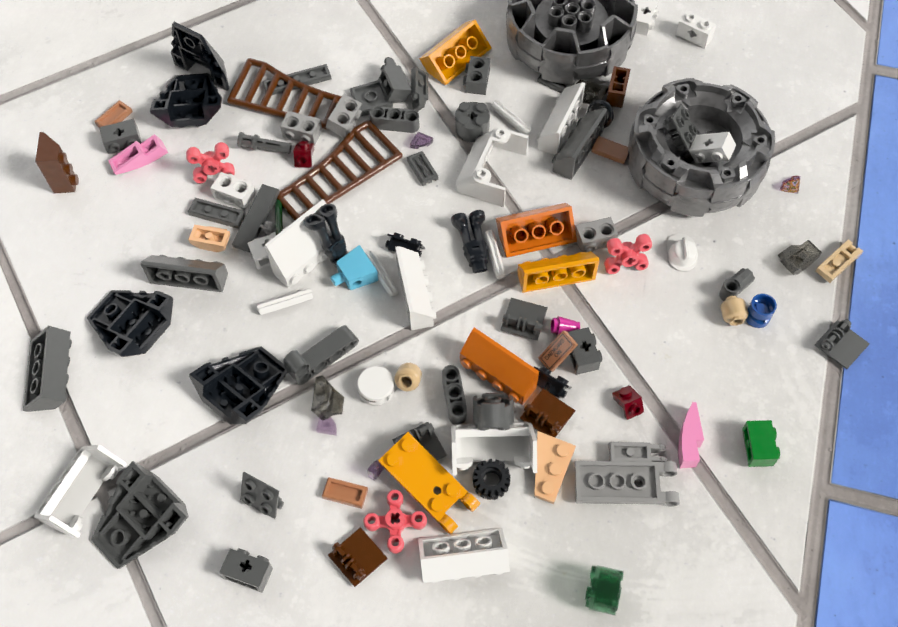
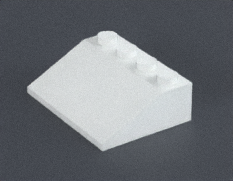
(296, 249)

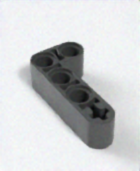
(320, 356)

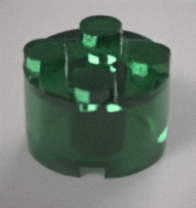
(605, 589)

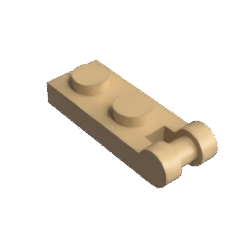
(839, 261)

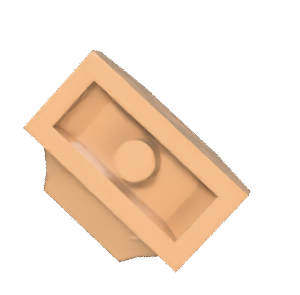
(209, 238)

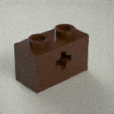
(618, 86)

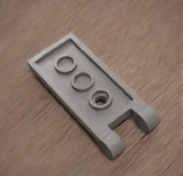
(614, 482)

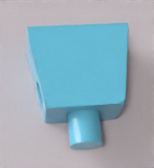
(355, 270)

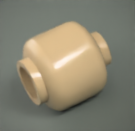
(734, 310)
(408, 377)

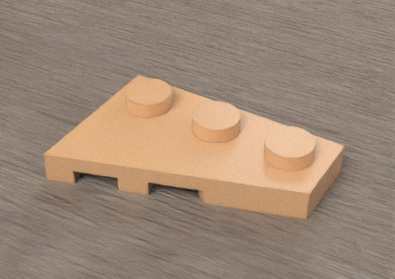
(552, 464)

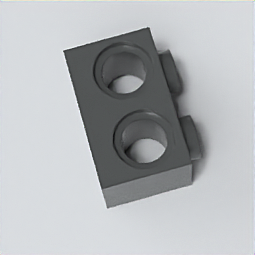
(477, 75)

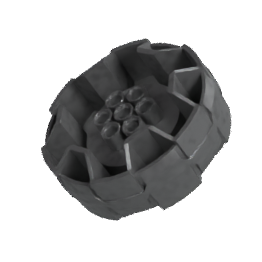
(571, 36)
(674, 175)

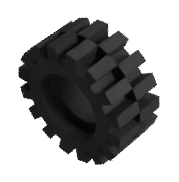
(491, 467)

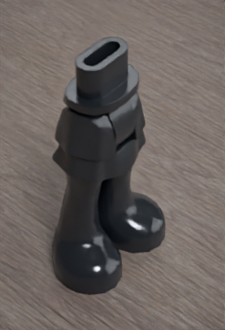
(332, 245)
(474, 250)

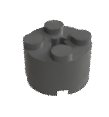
(472, 120)
(493, 411)

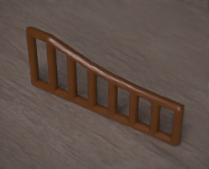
(290, 84)
(333, 156)

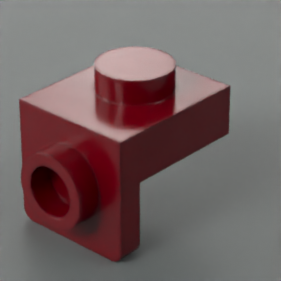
(303, 154)
(629, 401)

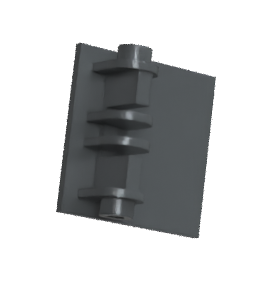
(681, 123)
(524, 318)
(842, 343)
(427, 438)
(260, 495)

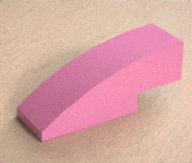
(138, 155)
(690, 439)

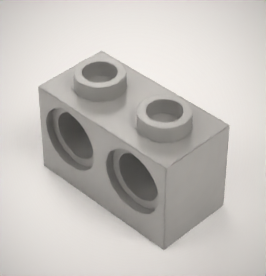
(341, 114)
(301, 127)
(595, 231)

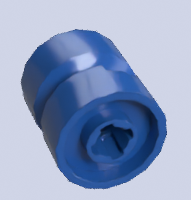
(761, 310)

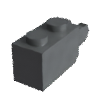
(394, 82)

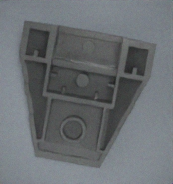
(138, 516)

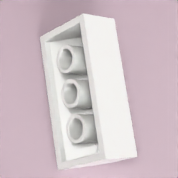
(561, 119)
(414, 289)
(463, 555)

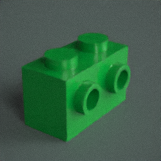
(760, 443)

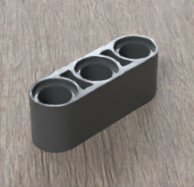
(395, 119)
(454, 386)

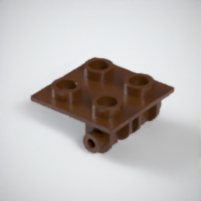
(547, 413)
(357, 556)

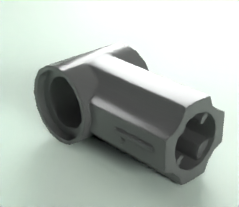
(736, 284)

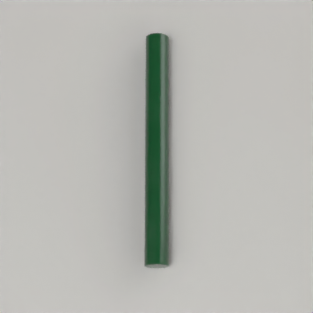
(278, 217)

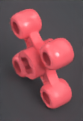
(209, 162)
(627, 254)
(395, 513)

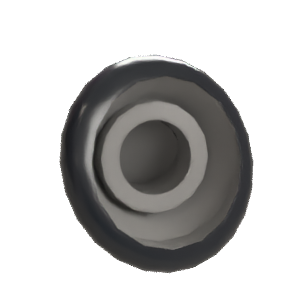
(599, 104)

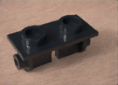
(398, 240)
(557, 385)

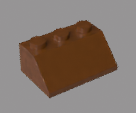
(55, 166)

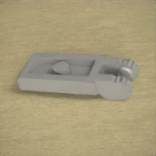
(635, 451)

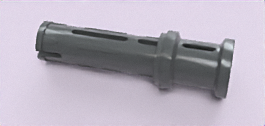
(256, 142)

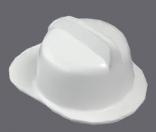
(682, 252)

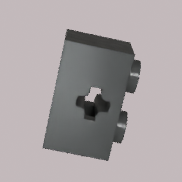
(119, 135)
(585, 356)
(255, 578)

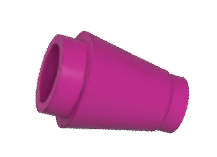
(563, 324)

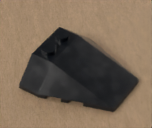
(193, 48)
(187, 101)
(131, 321)
(239, 385)

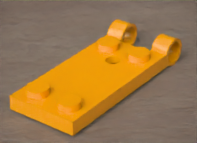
(419, 474)

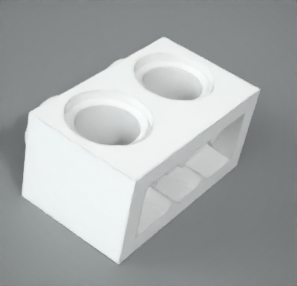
(233, 190)

